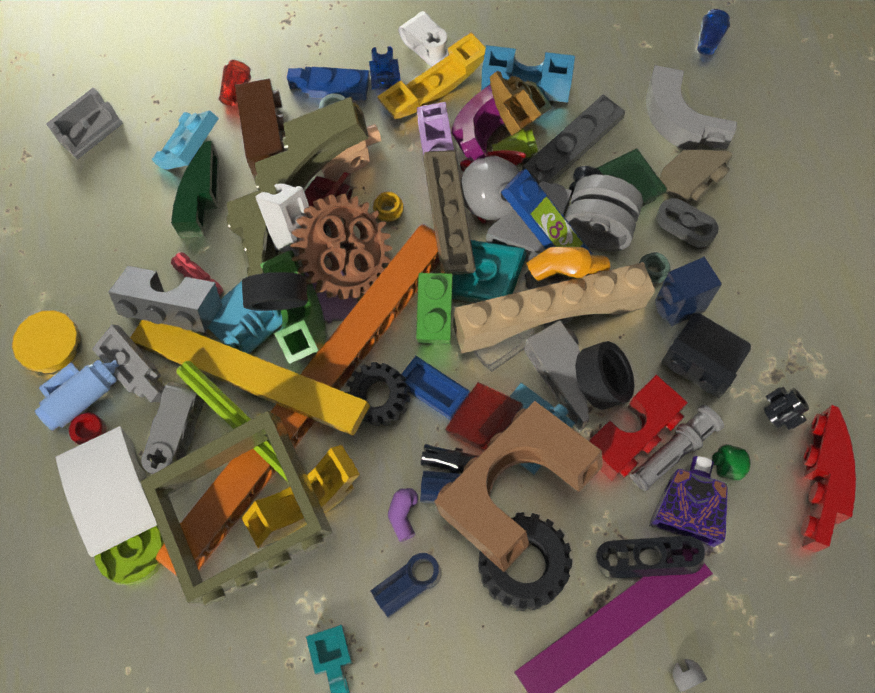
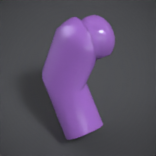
(398, 511)

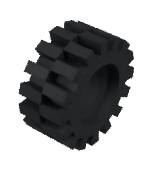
(397, 387)

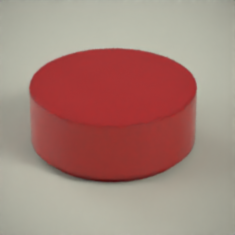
(86, 427)

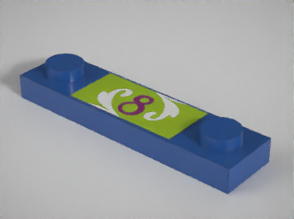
(540, 213)

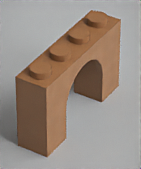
(531, 438)

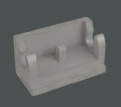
(84, 123)

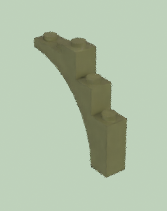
(309, 146)

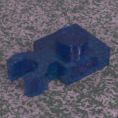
(383, 69)

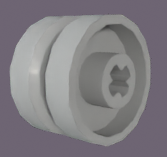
(604, 212)

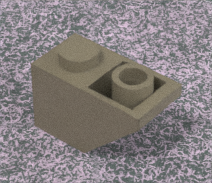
(693, 171)

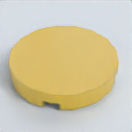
(46, 341)

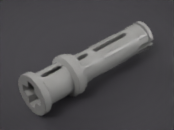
(687, 438)

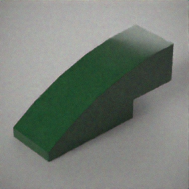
(196, 193)

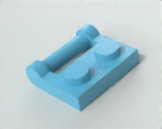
(185, 140)

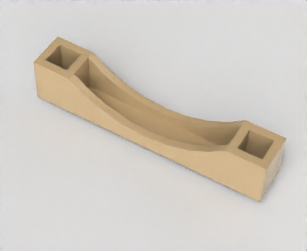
(499, 318)

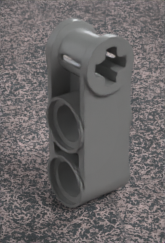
(172, 427)

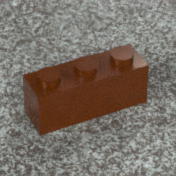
(260, 120)

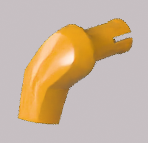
(569, 261)

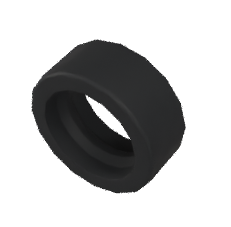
(274, 291)
(604, 375)

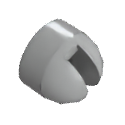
(689, 678)

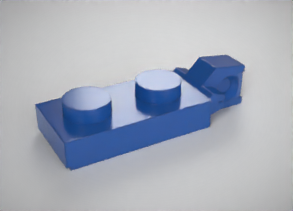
(324, 81)

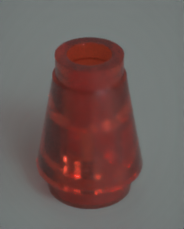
(233, 73)

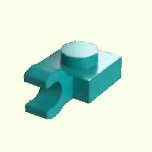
(329, 655)

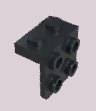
(707, 354)

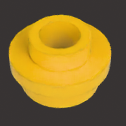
(388, 199)

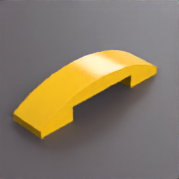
(437, 81)

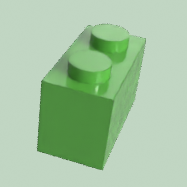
(434, 308)

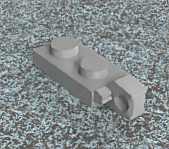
(134, 368)

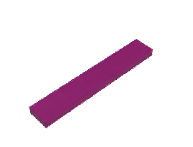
(606, 629)

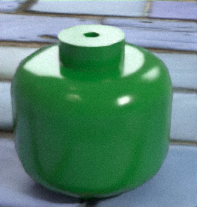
(731, 462)

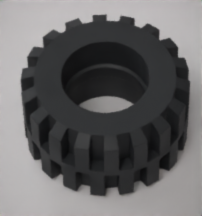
(548, 586)

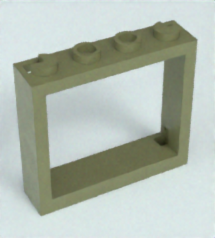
(208, 458)

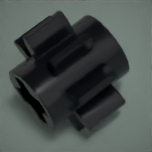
(786, 408)

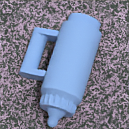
(74, 391)

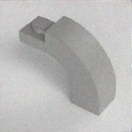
(677, 120)

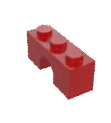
(656, 409)

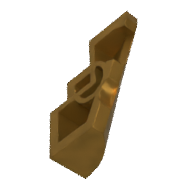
(517, 101)

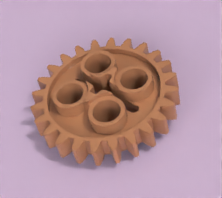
(315, 244)

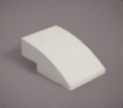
(105, 490)

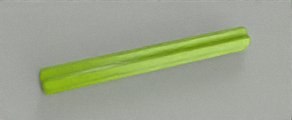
(224, 408)

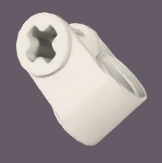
(425, 38)

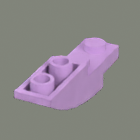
(434, 128)

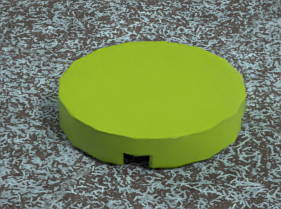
(132, 559)

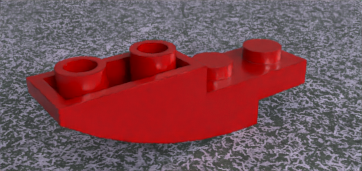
(832, 466)

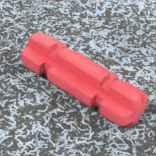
(189, 268)

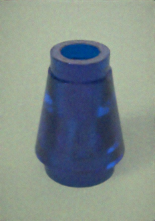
(713, 28)

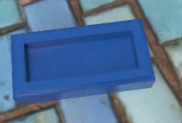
(434, 387)

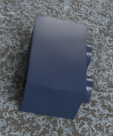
(687, 291)

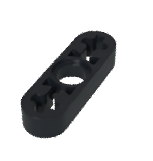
(662, 568)

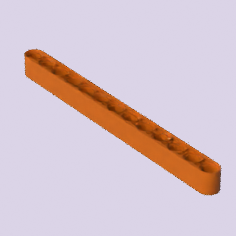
(332, 365)

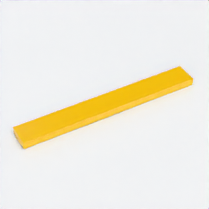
(254, 375)

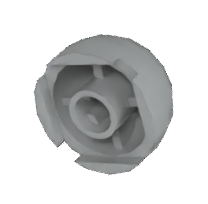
(483, 186)

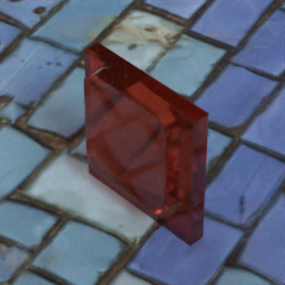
(483, 416)

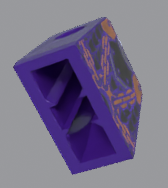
(693, 504)

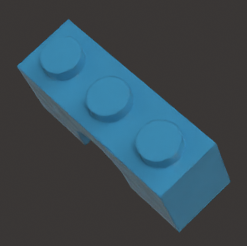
(551, 76)

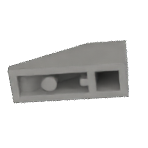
(554, 357)

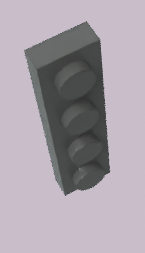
(574, 140)

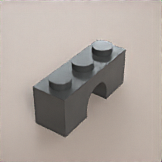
(142, 297)

